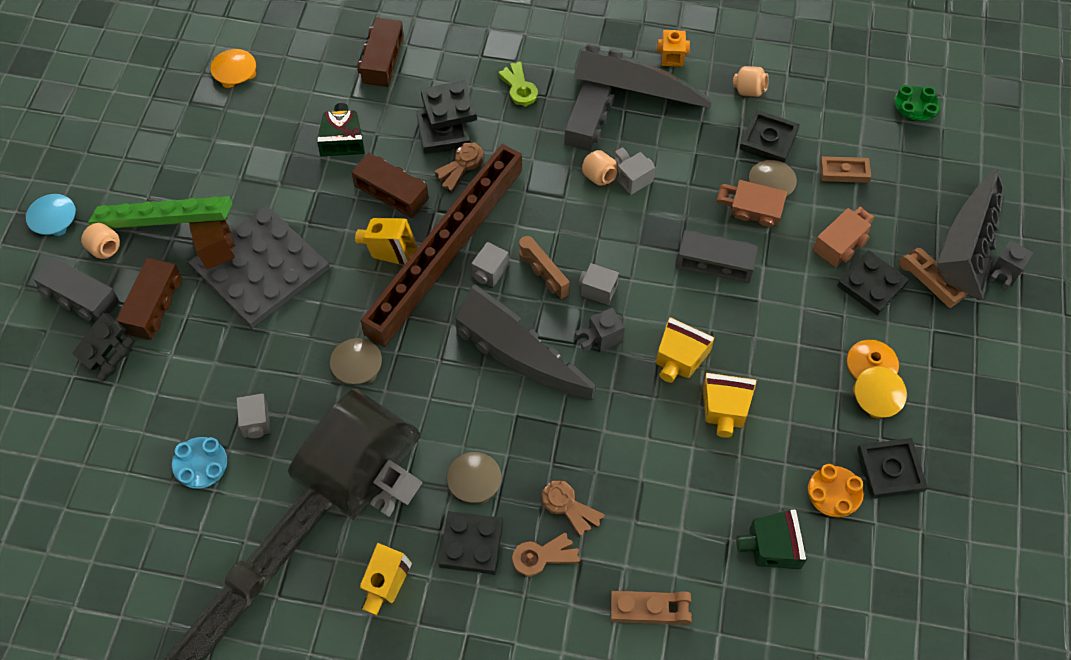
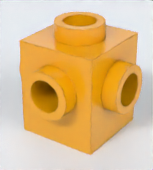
(673, 43)

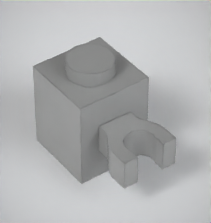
(634, 172)
(396, 484)

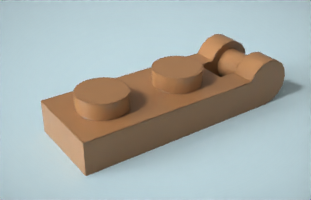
(543, 267)
(925, 269)
(650, 607)

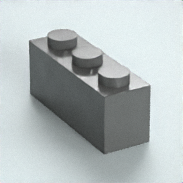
(588, 115)
(717, 256)
(75, 290)

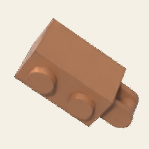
(753, 202)
(844, 236)

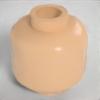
(751, 81)
(599, 168)
(100, 240)

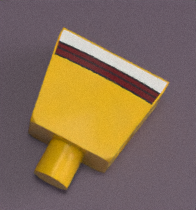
(388, 239)
(682, 350)
(727, 401)
(385, 566)

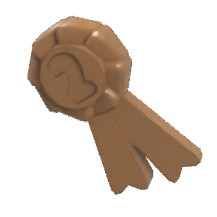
(467, 157)
(560, 499)
(531, 558)

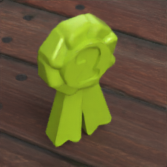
(521, 91)

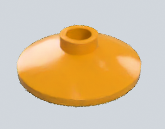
(860, 356)

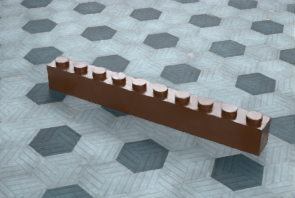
(441, 246)

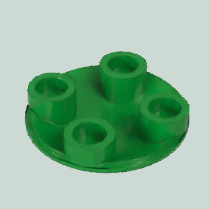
(917, 102)

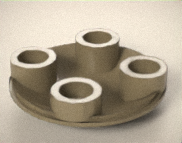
(773, 175)
(356, 361)
(474, 477)

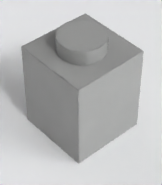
(490, 264)
(598, 283)
(253, 416)

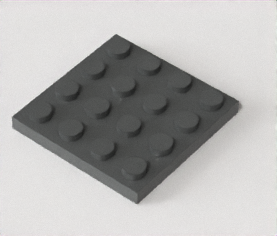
(267, 267)

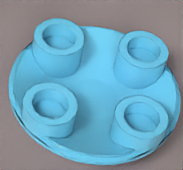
(51, 214)
(199, 462)

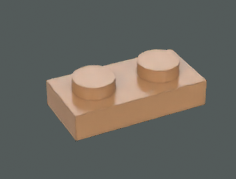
(845, 169)

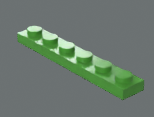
(162, 212)

